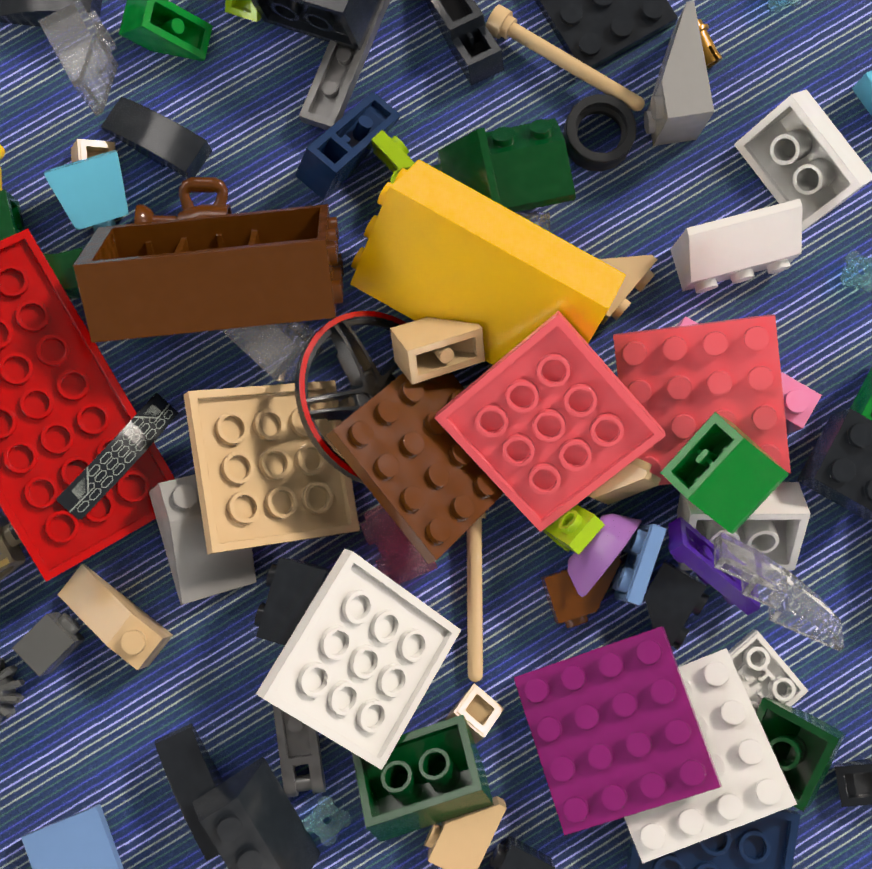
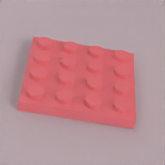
(703, 370)
(550, 422)

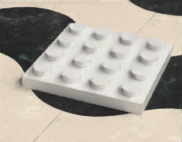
(360, 660)
(742, 757)

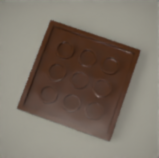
(415, 464)

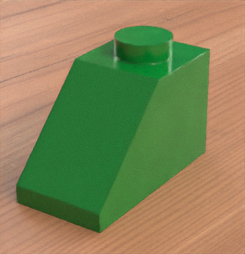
(165, 28)

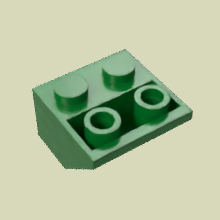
(724, 473)

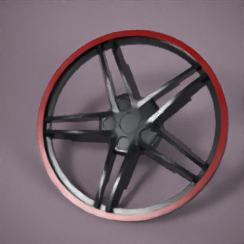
(363, 384)

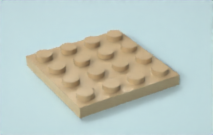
(260, 470)

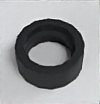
(604, 105)

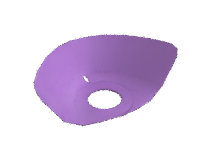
(601, 551)

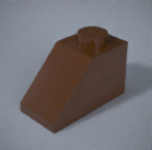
(566, 602)

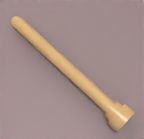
(503, 24)
(474, 601)

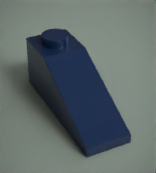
(345, 145)

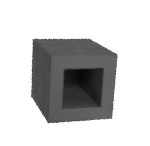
(49, 642)

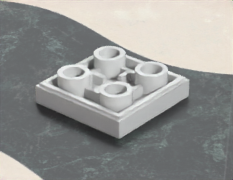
(765, 672)

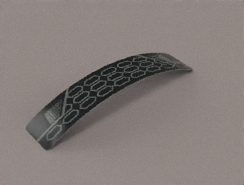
(117, 457)

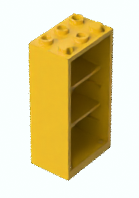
(473, 261)

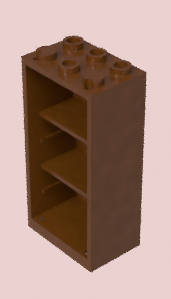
(211, 273)

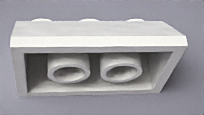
(804, 157)
(739, 246)
(772, 529)

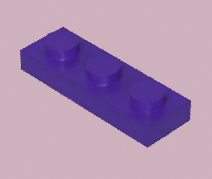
(697, 553)

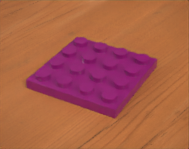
(616, 731)

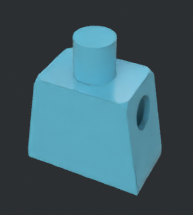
(90, 190)

